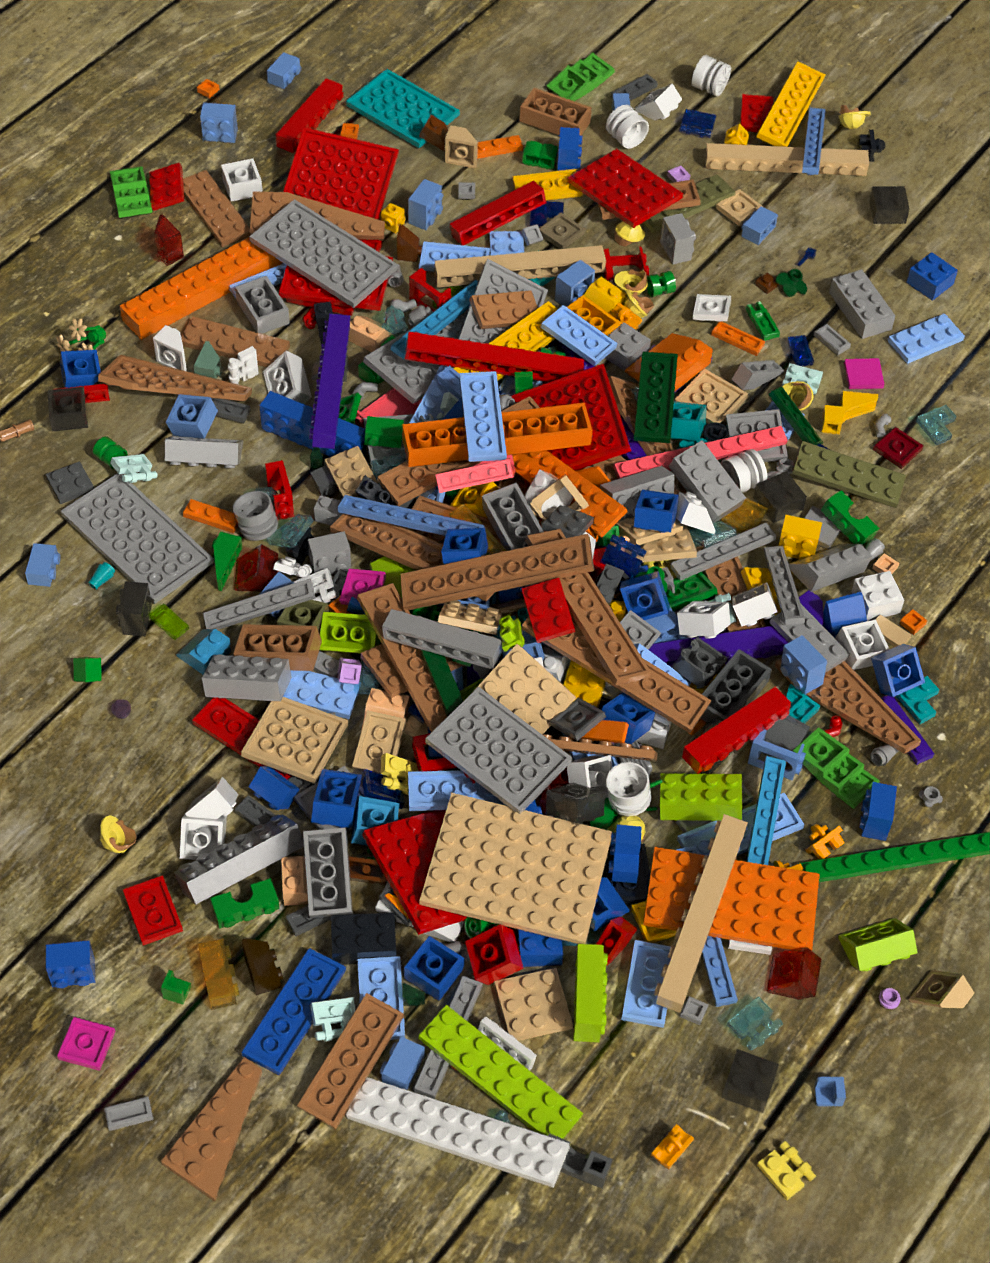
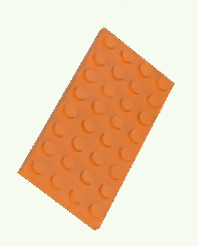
(757, 906)

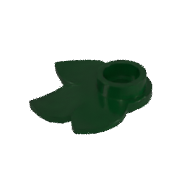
(792, 282)

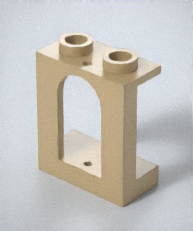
(537, 502)

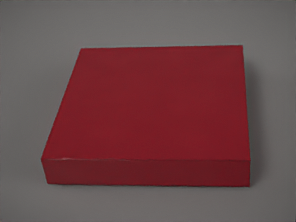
(898, 447)

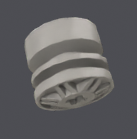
(255, 515)

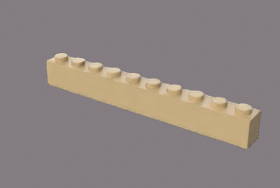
(784, 159)
(527, 264)
(701, 914)

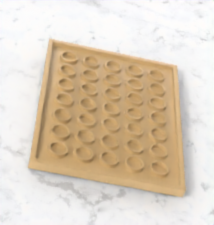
(516, 869)

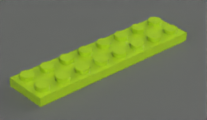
(499, 1075)

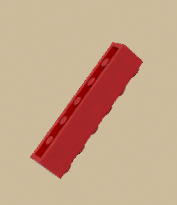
(309, 114)
(497, 213)
(736, 730)

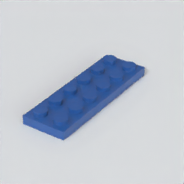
(291, 1011)

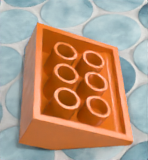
(692, 357)

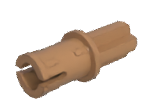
(16, 430)

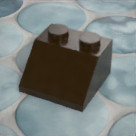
(261, 965)

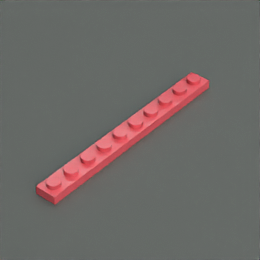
(720, 449)

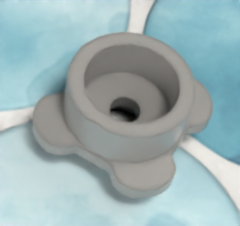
(785, 465)
(934, 793)

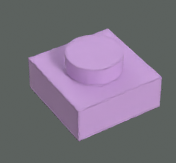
(678, 174)

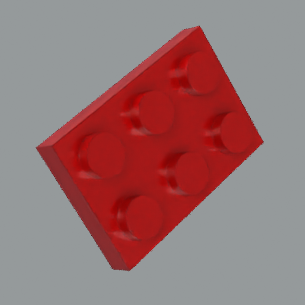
(755, 111)
(166, 186)
(548, 610)
(152, 910)

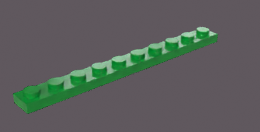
(900, 857)

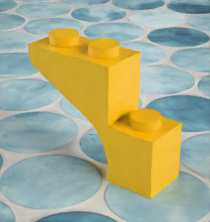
(851, 406)

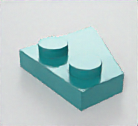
(801, 706)

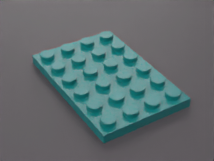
(400, 106)

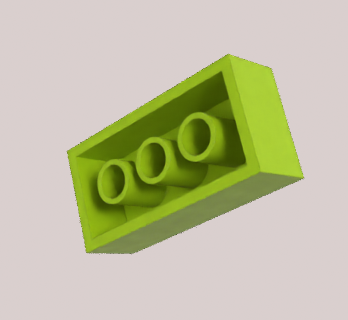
(700, 796)
(590, 993)

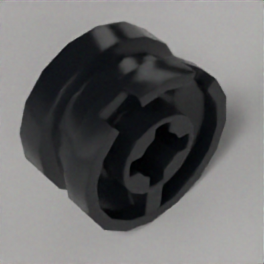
(715, 431)

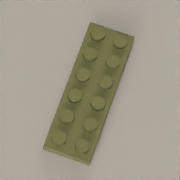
(710, 193)
(849, 474)

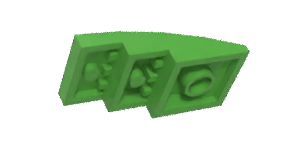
(581, 78)
(131, 192)
(836, 767)

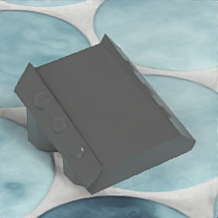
(699, 662)
(787, 733)

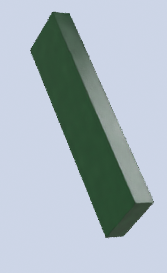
(794, 416)
(442, 680)

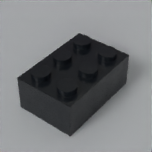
(362, 937)

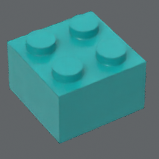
(688, 421)

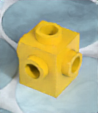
(736, 135)
(393, 216)

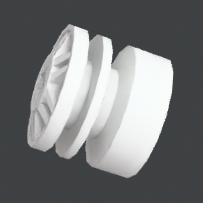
(711, 75)
(627, 126)
(745, 469)
(628, 789)

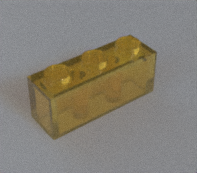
(218, 973)

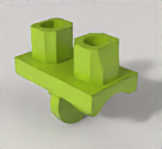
(511, 632)

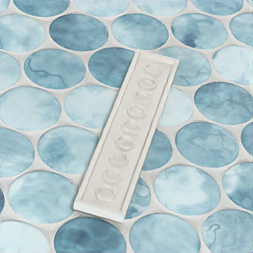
(459, 1131)

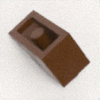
(435, 132)
(407, 245)

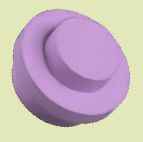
(889, 998)

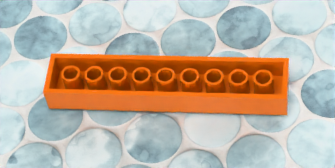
(194, 288)
(523, 432)

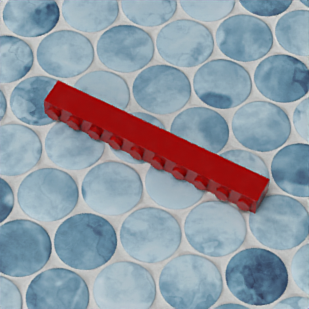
(489, 357)

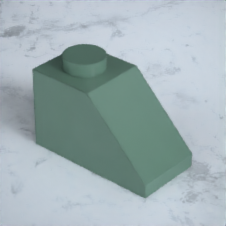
(208, 362)

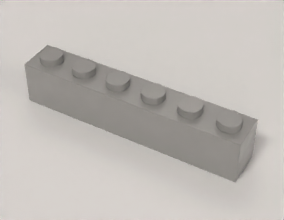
(442, 639)

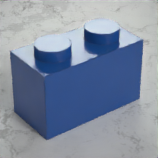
(274, 788)

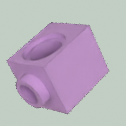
(349, 671)

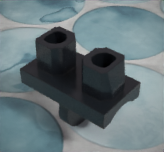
(869, 143)
(372, 491)
(301, 549)

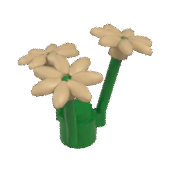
(96, 335)

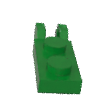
(763, 321)

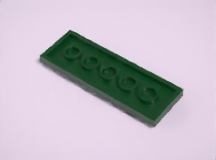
(656, 397)

